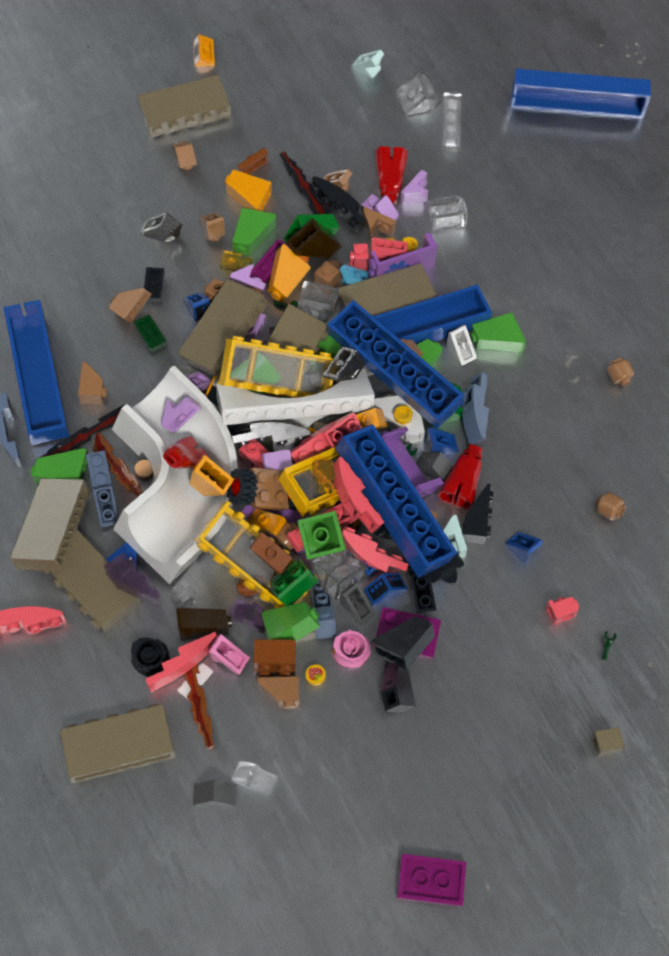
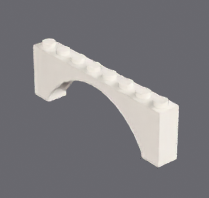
(387, 404)
(244, 406)

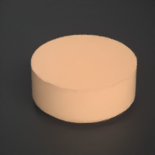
(143, 469)

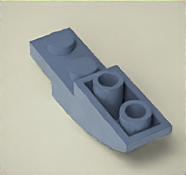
(474, 412)
(102, 488)

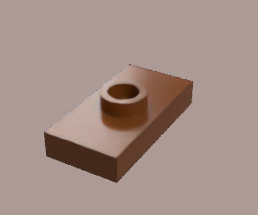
(254, 162)
(270, 553)

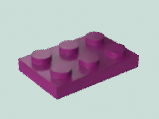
(391, 618)
(431, 880)

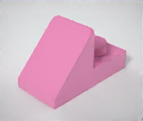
(228, 654)

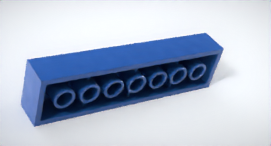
(396, 364)
(396, 501)

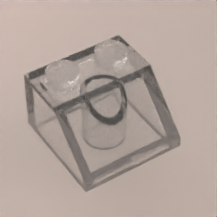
(417, 95)

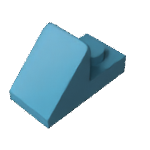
(352, 275)

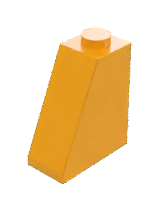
(248, 190)
(286, 273)
(210, 478)

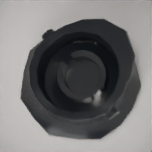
(148, 655)

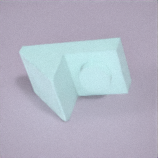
(368, 63)
(455, 536)

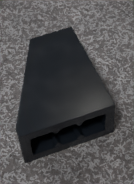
(404, 642)

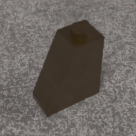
(314, 241)
(197, 622)

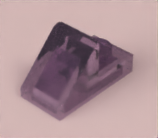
(248, 615)

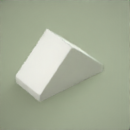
(461, 345)

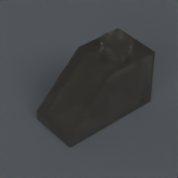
(162, 228)
(345, 365)

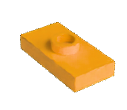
(267, 521)

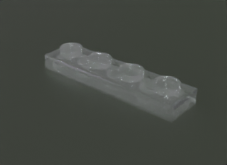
(451, 122)

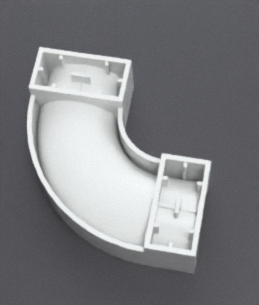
(171, 512)

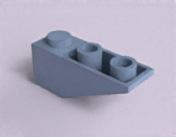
(323, 604)

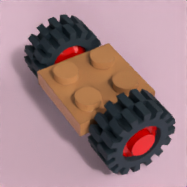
(259, 489)

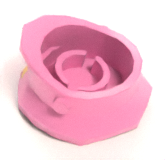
(350, 649)

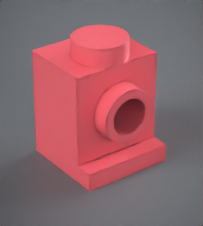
(359, 256)
(562, 609)

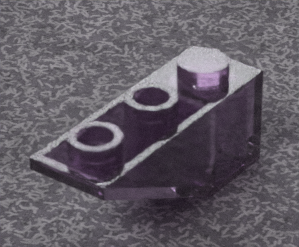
(127, 578)

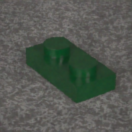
(150, 333)

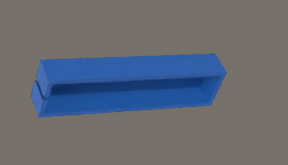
(580, 93)
(437, 316)
(36, 373)

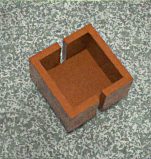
(274, 658)

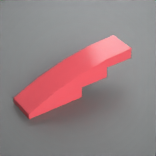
(189, 656)

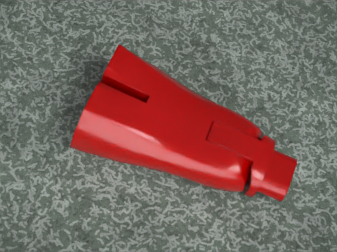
(390, 170)
(184, 454)
(462, 481)

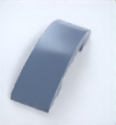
(10, 447)

